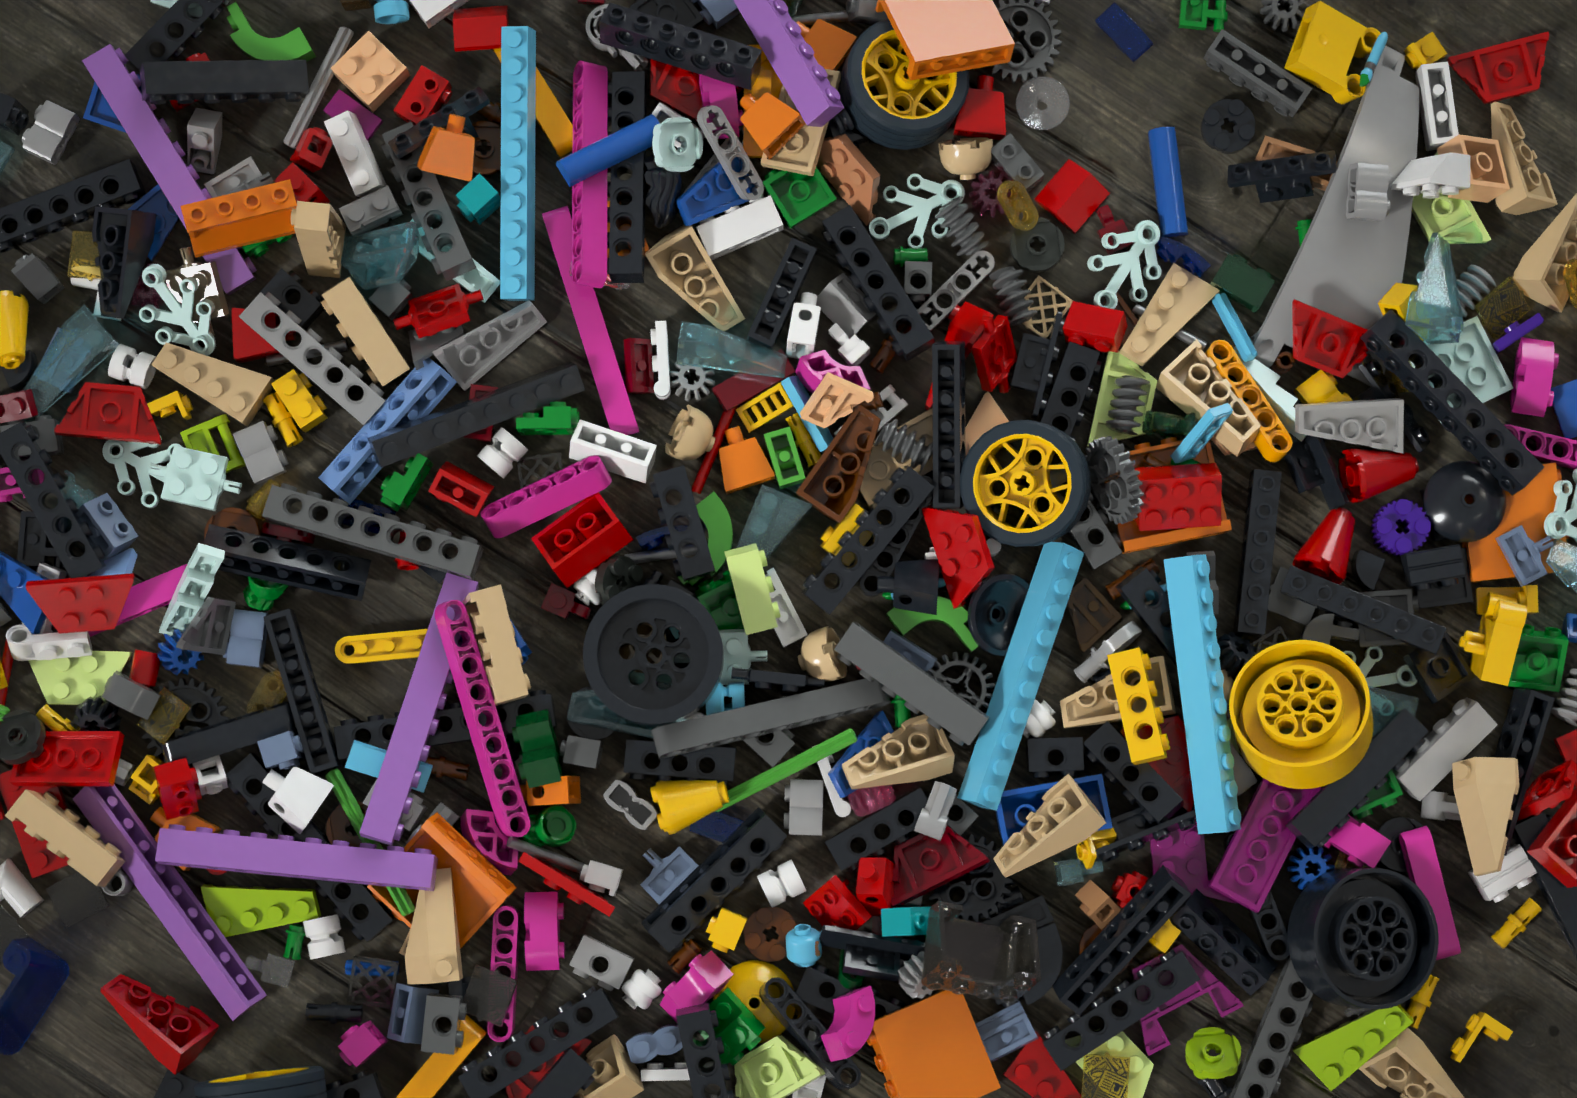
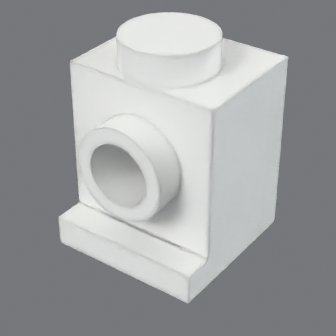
(213, 780)
(601, 877)

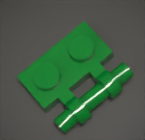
(1196, 13)

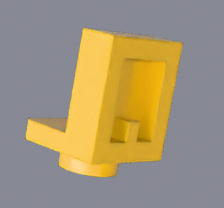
(1424, 51)
(166, 405)
(1086, 849)

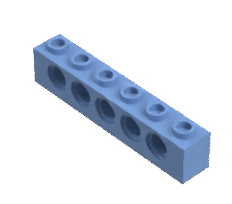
(410, 401)

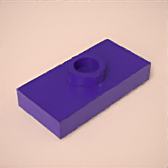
(1516, 331)

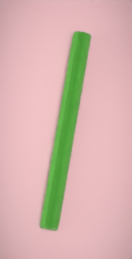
(790, 767)
(356, 818)

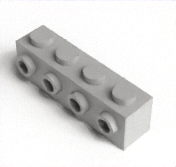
(1447, 743)

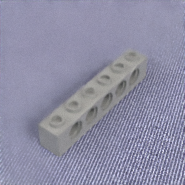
(360, 409)

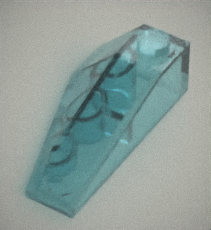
(71, 356)

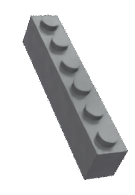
(911, 683)

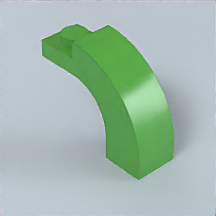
(256, 47)
(720, 532)
(954, 618)

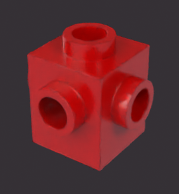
(1123, 885)

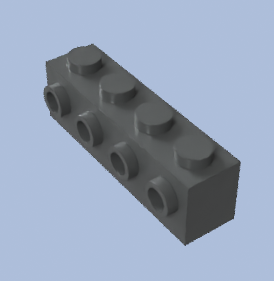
(1256, 73)

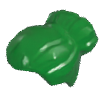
(262, 593)
(551, 827)

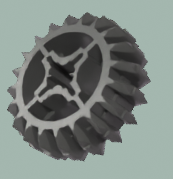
(969, 669)

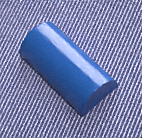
(1019, 802)

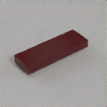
(745, 386)

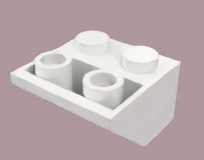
(1434, 175)

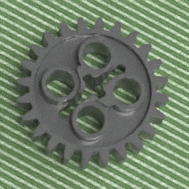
(1037, 25)
(1114, 480)

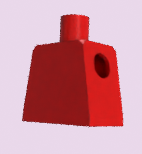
(982, 112)
(302, 186)
(248, 343)
(873, 882)

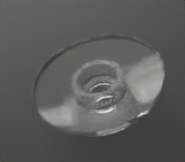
(1047, 91)

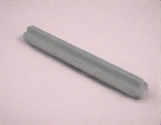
(318, 87)

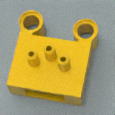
(1325, 50)
(1497, 638)

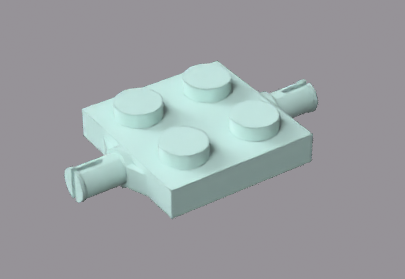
(194, 478)
(736, 654)

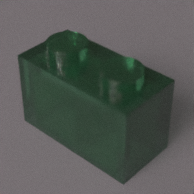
(1242, 282)

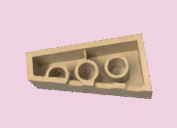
(319, 237)
(365, 331)
(222, 384)
(1198, 386)
(497, 644)
(67, 836)

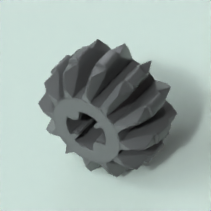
(1282, 18)

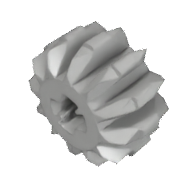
(683, 382)
(911, 976)

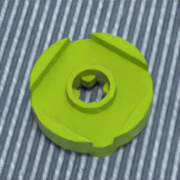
(1208, 1066)

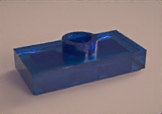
(716, 826)

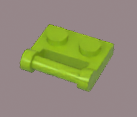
(201, 439)

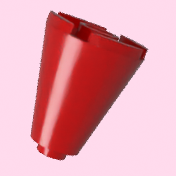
(1374, 471)
(1328, 547)

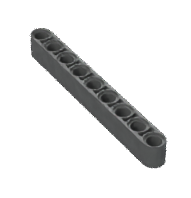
(769, 717)

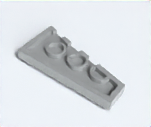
(487, 345)
(1361, 422)

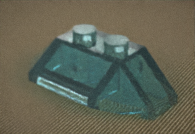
(381, 255)

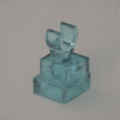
(77, 492)
(1072, 871)

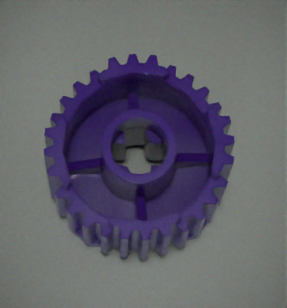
(1414, 522)

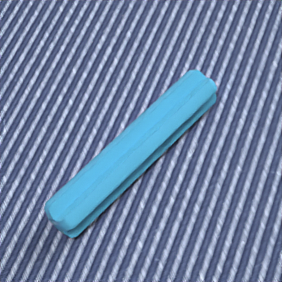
(1234, 327)

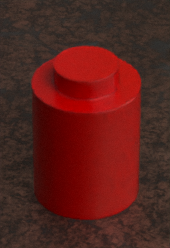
(145, 668)

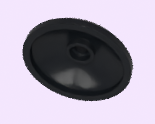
(1451, 514)
(1006, 597)

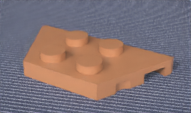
(850, 175)

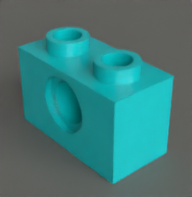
(478, 200)
(904, 921)

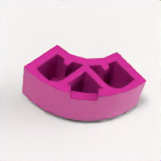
(724, 96)
(814, 367)
(1533, 377)
(482, 833)
(1359, 842)
(542, 928)
(702, 982)
(851, 1023)

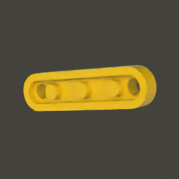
(381, 646)

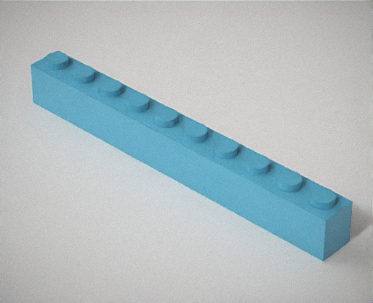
(518, 163)
(1020, 675)
(1202, 694)

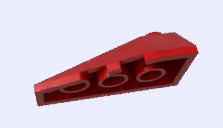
(964, 326)
(166, 1028)

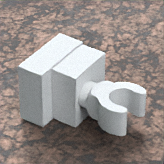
(852, 349)

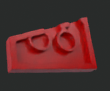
(1039, 1074)

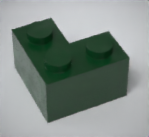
(540, 749)

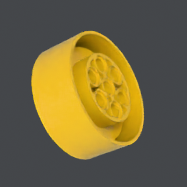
(1301, 756)

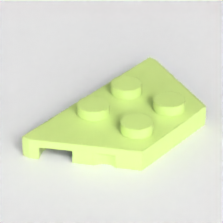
(1449, 217)
(1116, 367)
(77, 678)
(1122, 1046)
(774, 1070)

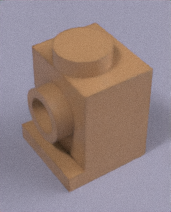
(1097, 904)

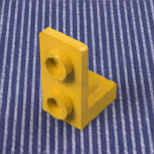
(1525, 595)
(1474, 1025)

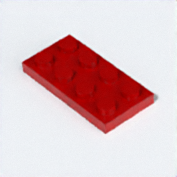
(72, 760)
(37, 856)

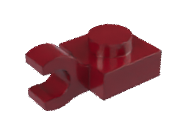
(1118, 227)
(562, 602)

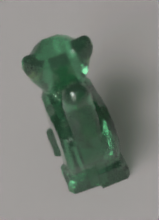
(1168, 424)

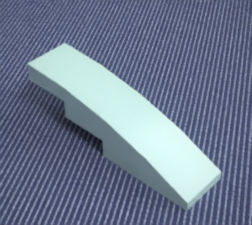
(472, 280)
(1278, 398)
(192, 588)

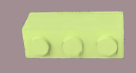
(752, 588)

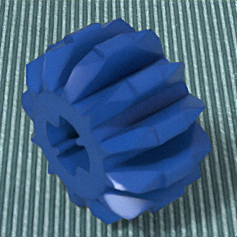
(176, 658)
(1300, 865)

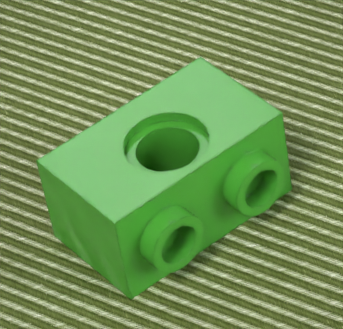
(784, 457)

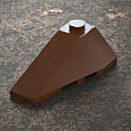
(839, 472)

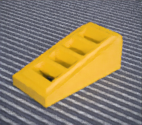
(747, 420)

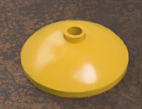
(746, 984)

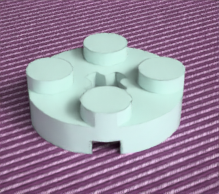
(664, 149)

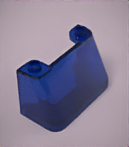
(31, 991)

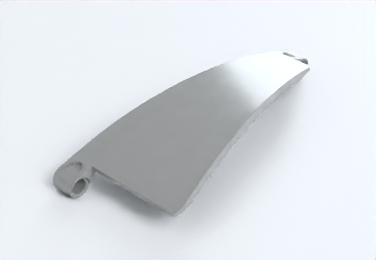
(1345, 261)

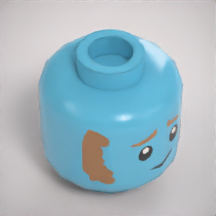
(803, 945)

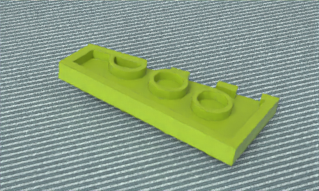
(258, 908)
(1352, 1044)

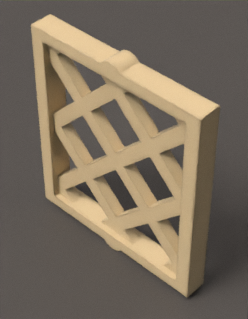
(1054, 291)

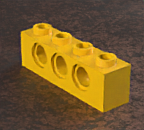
(1121, 666)

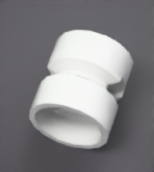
(129, 365)
(502, 452)
(781, 883)
(324, 936)

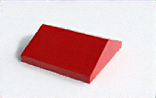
(479, 27)
(1072, 195)

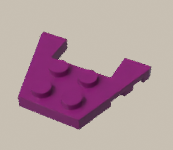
(1186, 857)
(1222, 998)

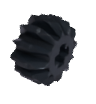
(1234, 652)
(97, 716)

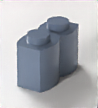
(247, 639)
(647, 1045)

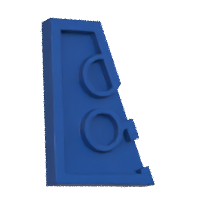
(711, 194)
(166, 217)
(13, 591)
(868, 737)

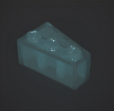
(772, 520)

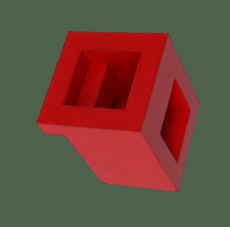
(321, 143)

